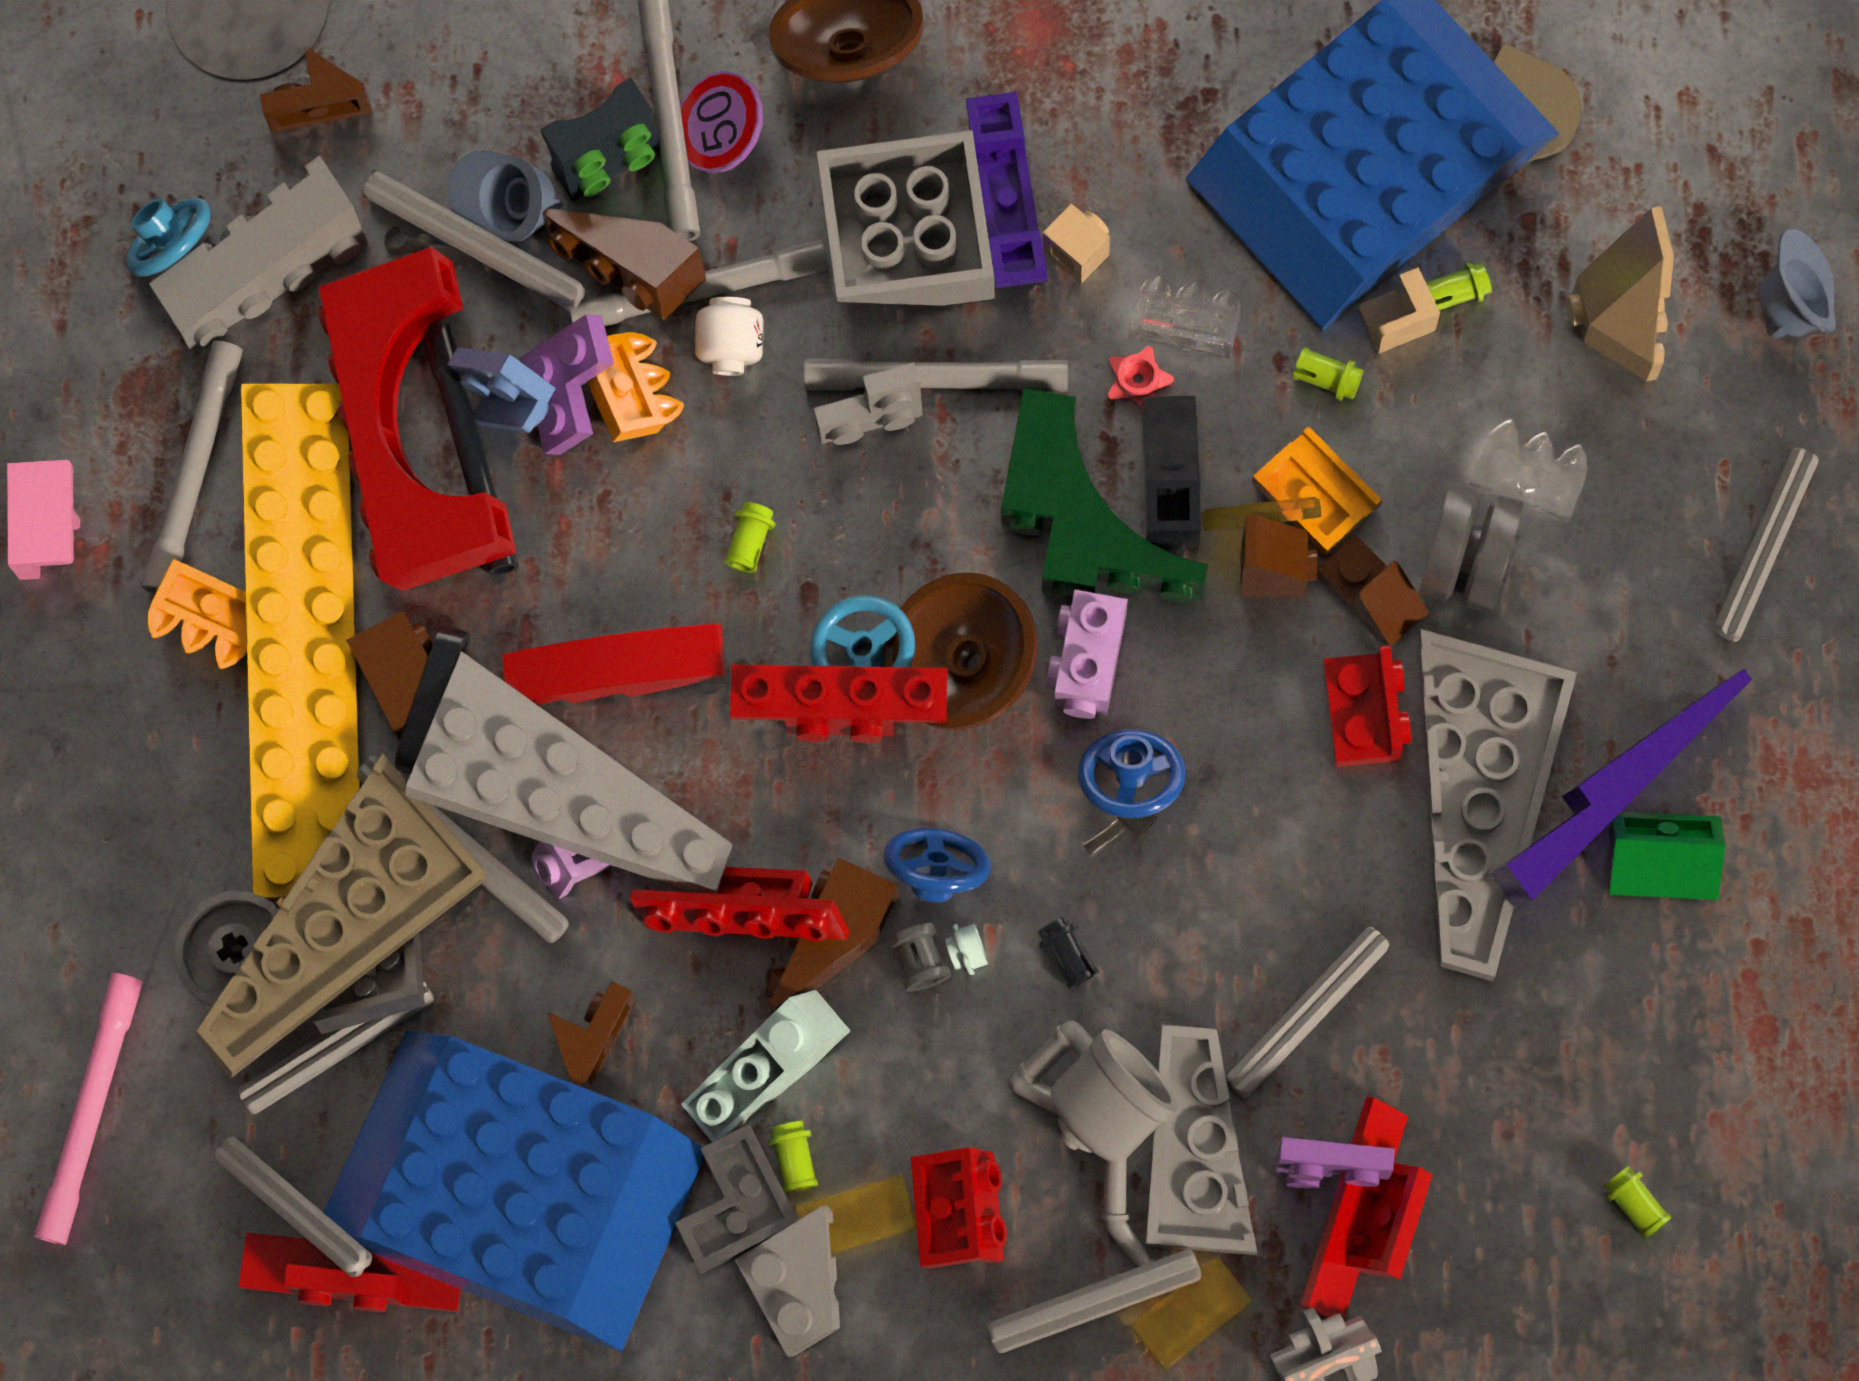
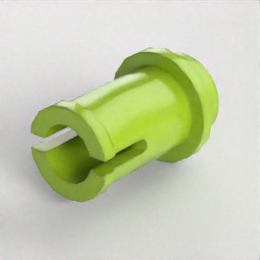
(1460, 286)
(1328, 373)
(749, 536)
(794, 1156)
(1636, 1201)

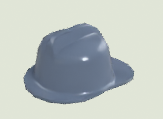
(501, 194)
(1798, 290)

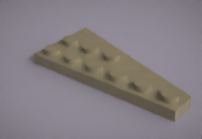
(358, 900)

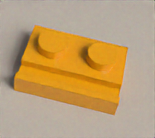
(1311, 470)

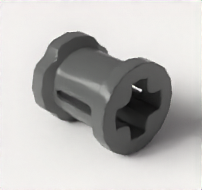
(919, 957)

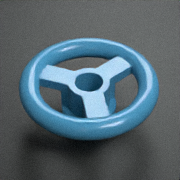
(162, 229)
(894, 624)

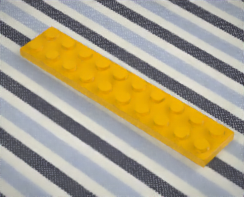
(297, 625)

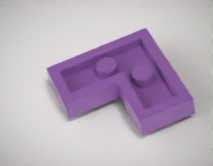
(567, 363)
(1311, 1161)

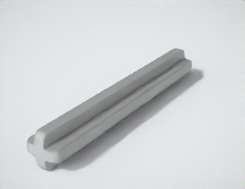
(1765, 544)
(1307, 1012)
(316, 1058)
(293, 1207)
(1094, 1301)

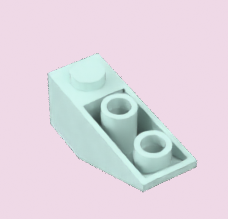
(766, 1064)

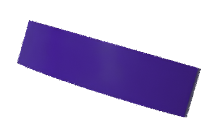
(1006, 190)

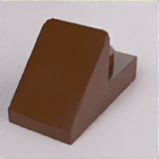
(328, 98)
(1373, 591)
(588, 1049)

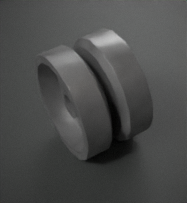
(1472, 547)
(213, 938)

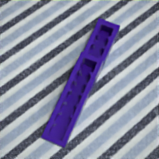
(1607, 793)

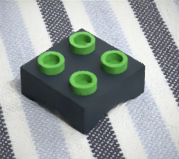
(603, 142)

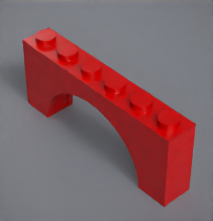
(372, 332)

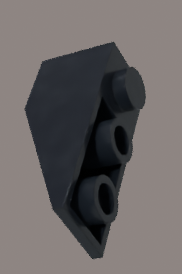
(1171, 472)

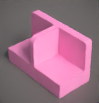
(40, 516)

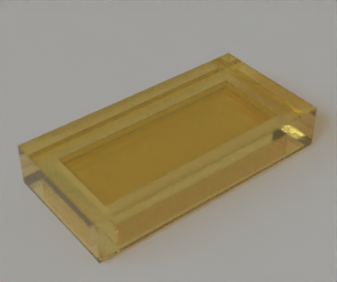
(1276, 510)
(866, 1214)
(1191, 1314)

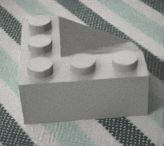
(907, 221)

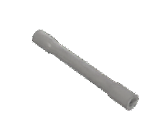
(679, 195)
(780, 265)
(1029, 374)
(215, 388)

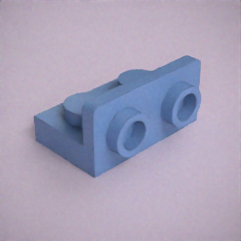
(511, 392)

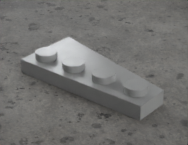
(1196, 1165)

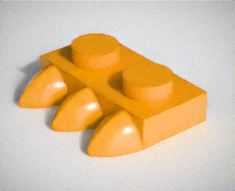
(627, 390)
(204, 609)

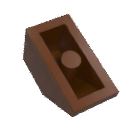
(1275, 559)
(393, 664)

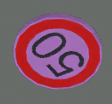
(721, 121)

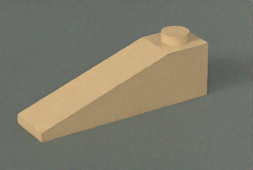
(1623, 295)

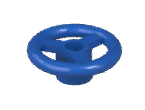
(1131, 759)
(936, 871)

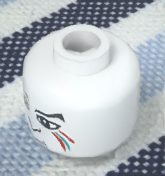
(729, 335)

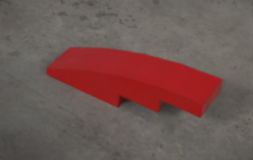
(618, 664)

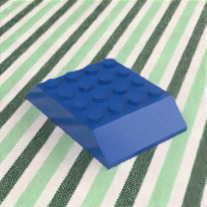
(1368, 154)
(516, 1186)

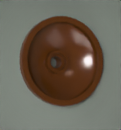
(844, 37)
(965, 618)

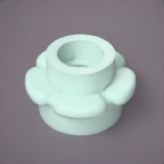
(966, 948)

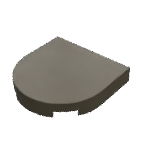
(1547, 90)

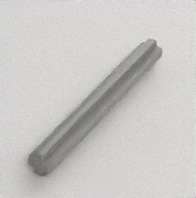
(474, 241)
(500, 880)

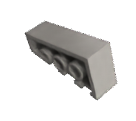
(261, 258)

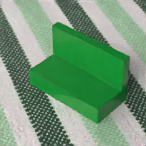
(1666, 855)

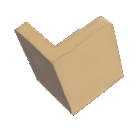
(1400, 313)

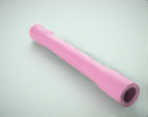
(63, 1195)

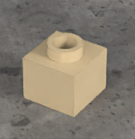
(1077, 242)

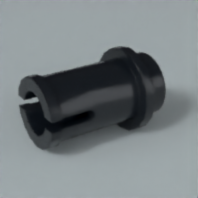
(1067, 951)

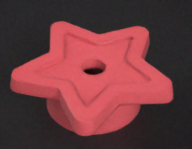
(1137, 364)

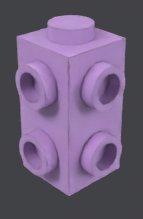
(1089, 655)

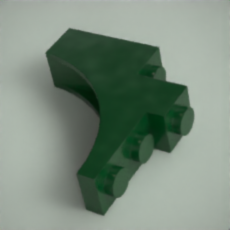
(1087, 541)

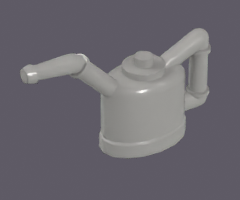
(1104, 1107)

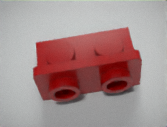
(1365, 708)
(958, 1207)

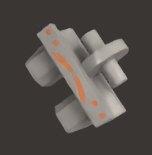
(1328, 1348)

